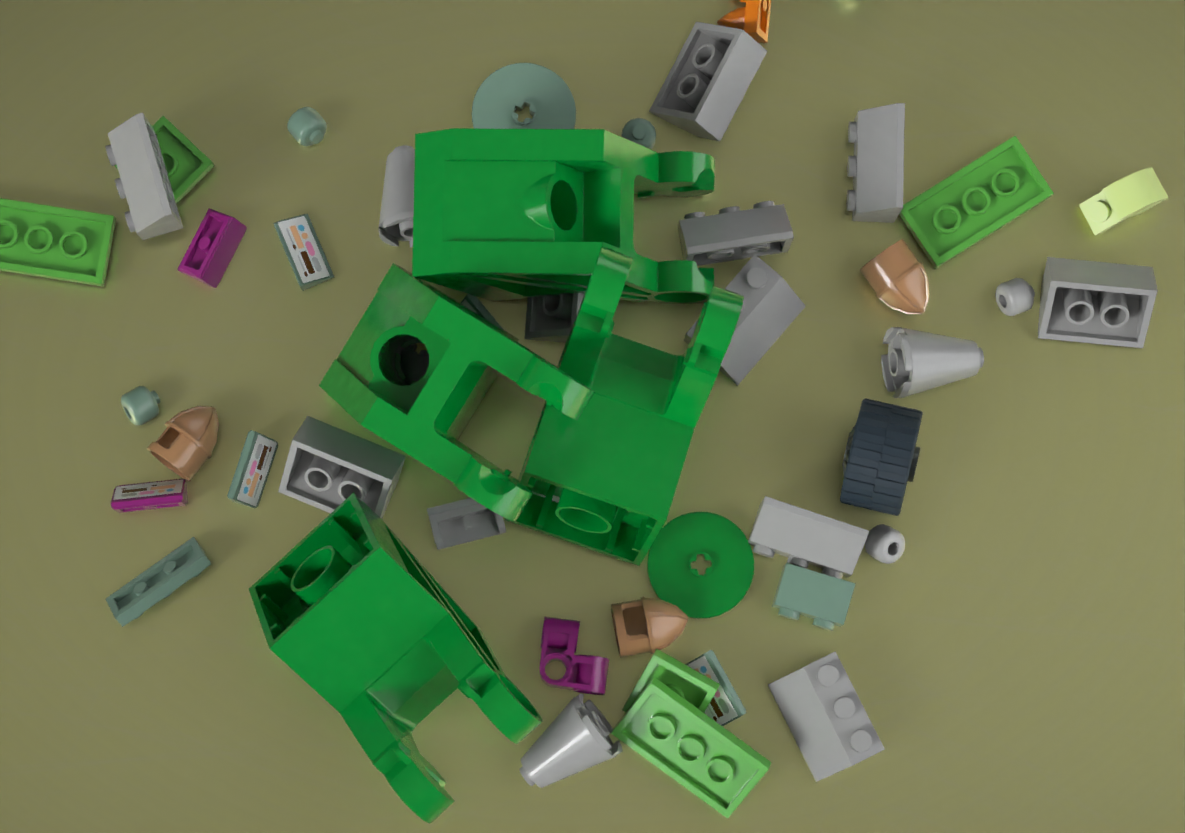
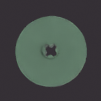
(520, 87)

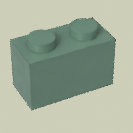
(813, 596)

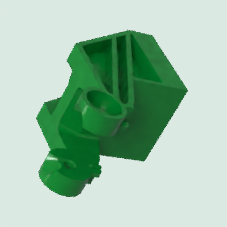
(534, 207)
(433, 412)
(632, 439)
(382, 645)

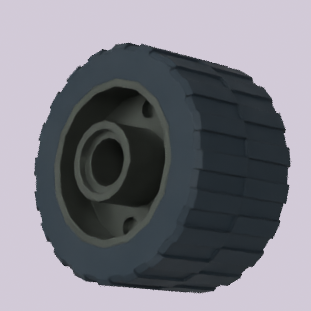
(880, 456)

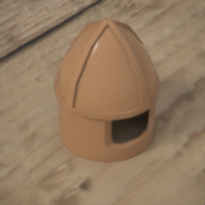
(898, 279)
(187, 441)
(646, 625)

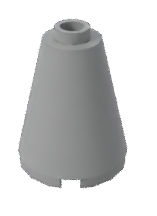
(398, 197)
(926, 360)
(570, 745)

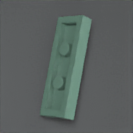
(158, 581)

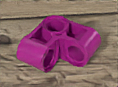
(583, 672)

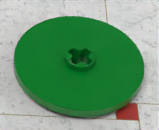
(717, 542)

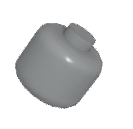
(1014, 296)
(885, 544)

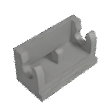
(463, 522)

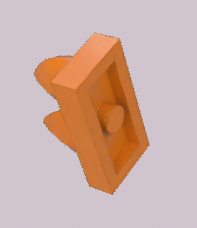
(752, 19)

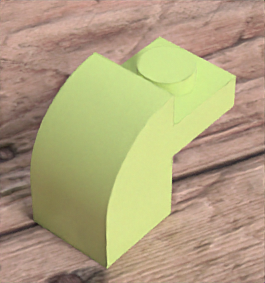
(1123, 200)

